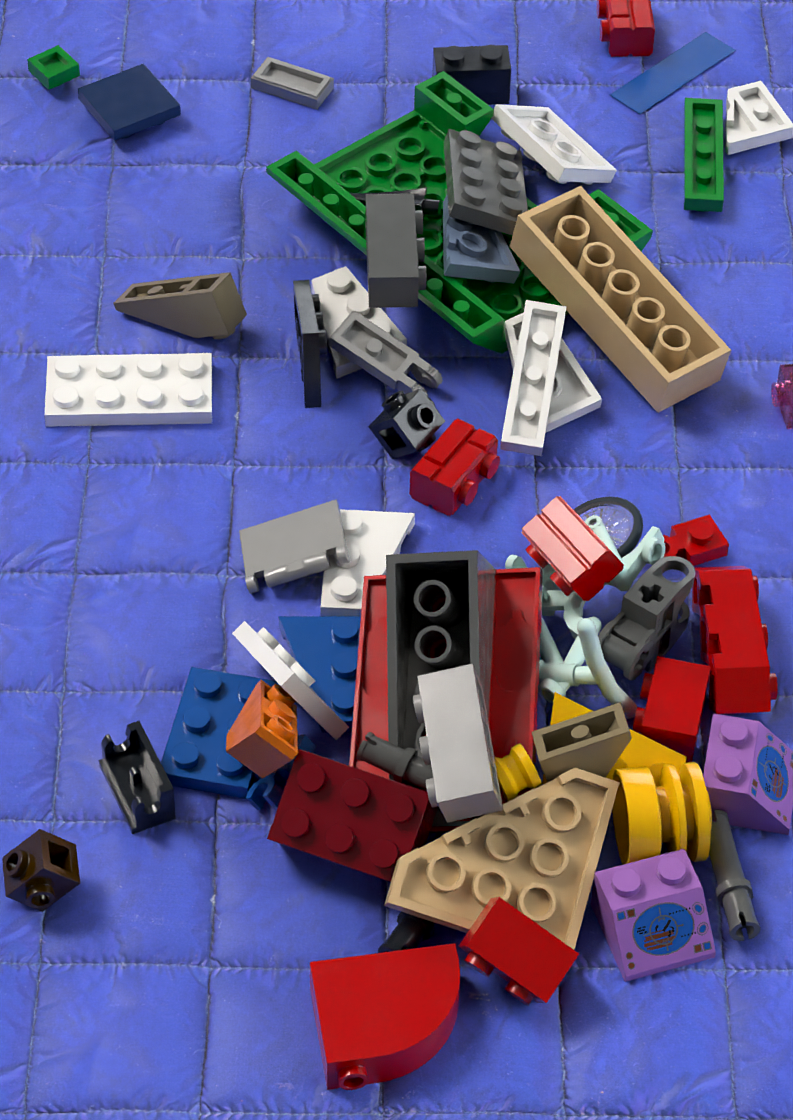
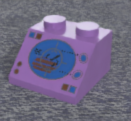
(749, 774)
(653, 914)

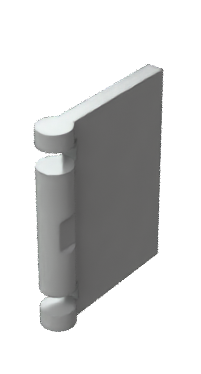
(293, 545)

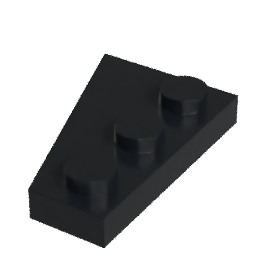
(310, 340)

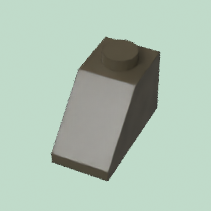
(583, 742)

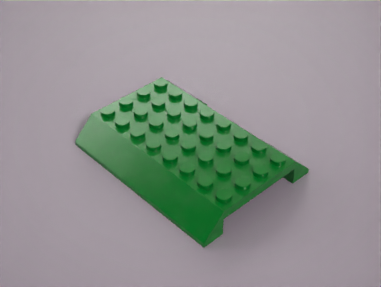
(410, 157)

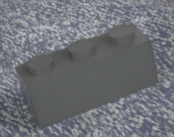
(394, 250)

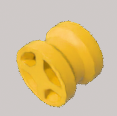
(516, 773)

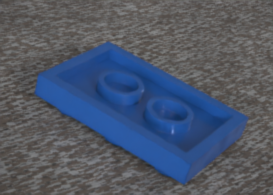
(197, 742)

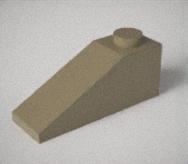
(187, 305)

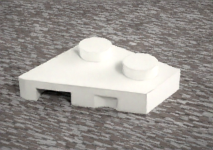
(754, 118)

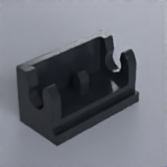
(137, 780)

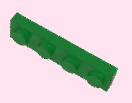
(703, 155)

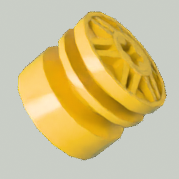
(667, 814)

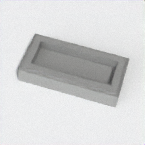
(292, 83)

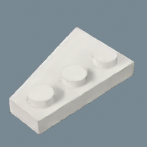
(572, 390)
(289, 676)

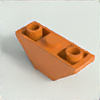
(265, 730)

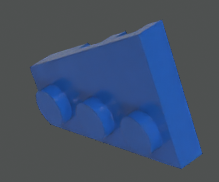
(329, 654)

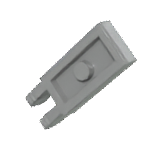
(382, 355)

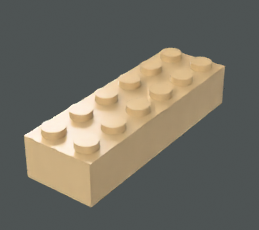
(619, 298)

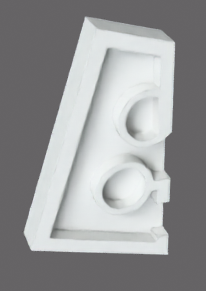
(339, 296)
(368, 541)

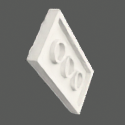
(128, 389)

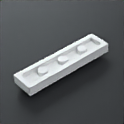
(533, 378)

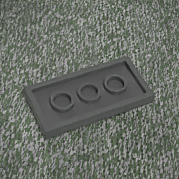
(484, 181)

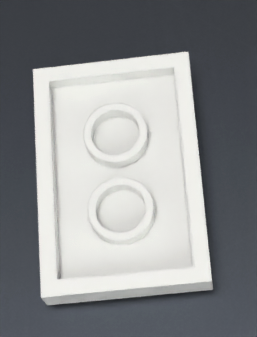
(553, 144)

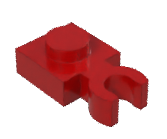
(696, 541)

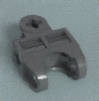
(648, 619)

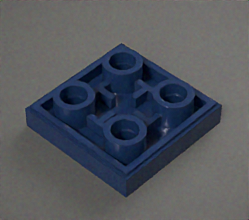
(129, 102)

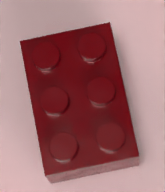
(350, 815)

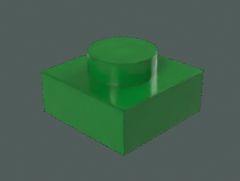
(53, 67)

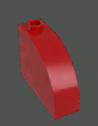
(383, 1012)

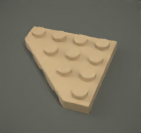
(530, 854)

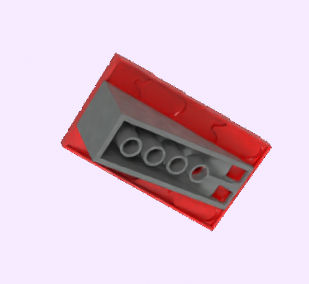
(443, 615)

